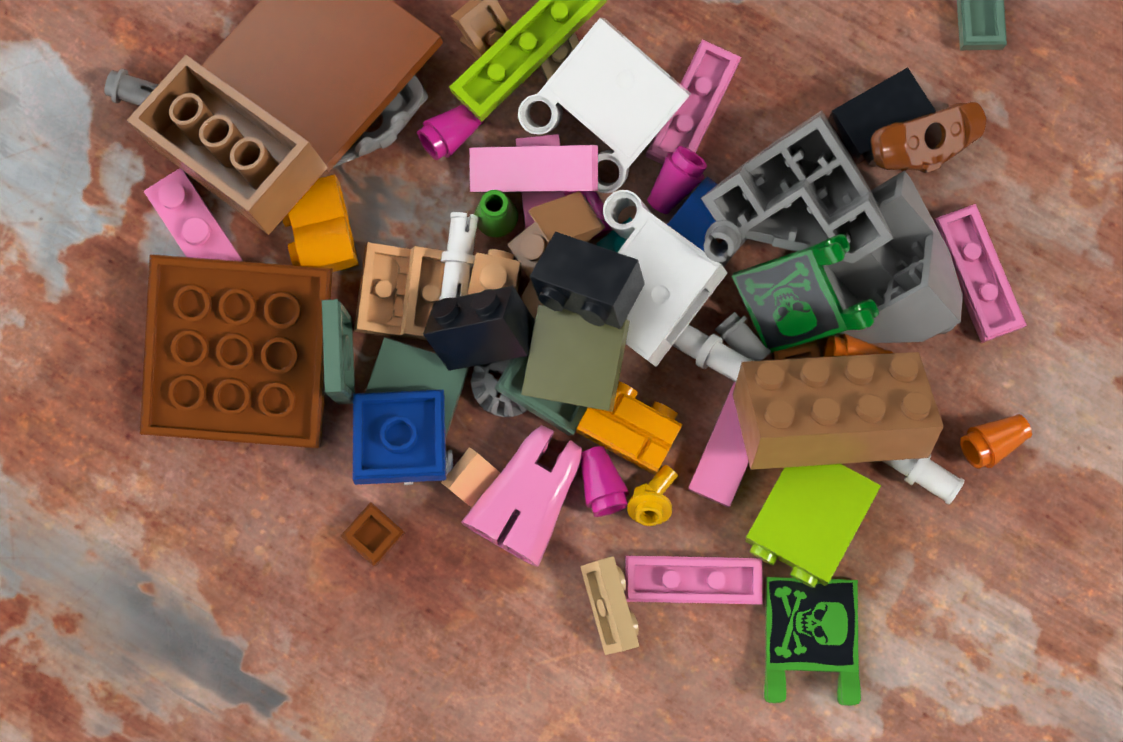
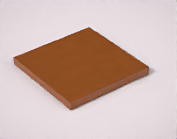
(324, 64)
(234, 351)

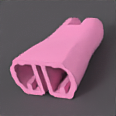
(525, 498)

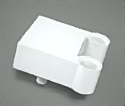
(613, 93)
(674, 274)

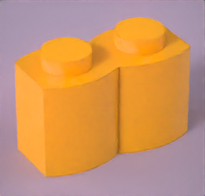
(322, 228)

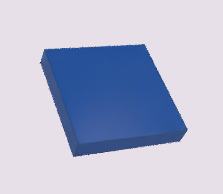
(399, 437)

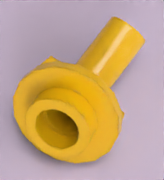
(648, 503)

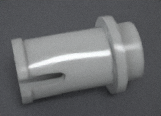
(127, 88)
(724, 230)
(741, 338)

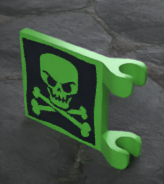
(812, 633)

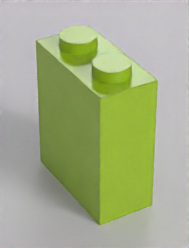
(811, 519)

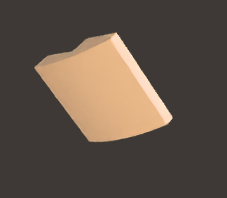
(398, 290)

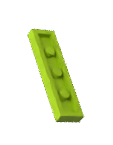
(520, 53)

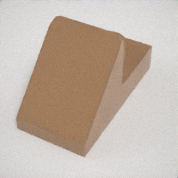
(481, 24)
(567, 215)

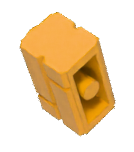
(633, 429)

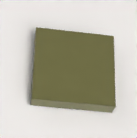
(574, 360)

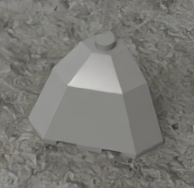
(802, 194)
(906, 277)

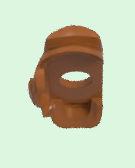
(904, 144)

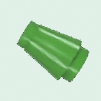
(499, 222)

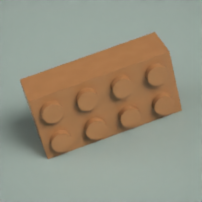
(228, 144)
(836, 410)

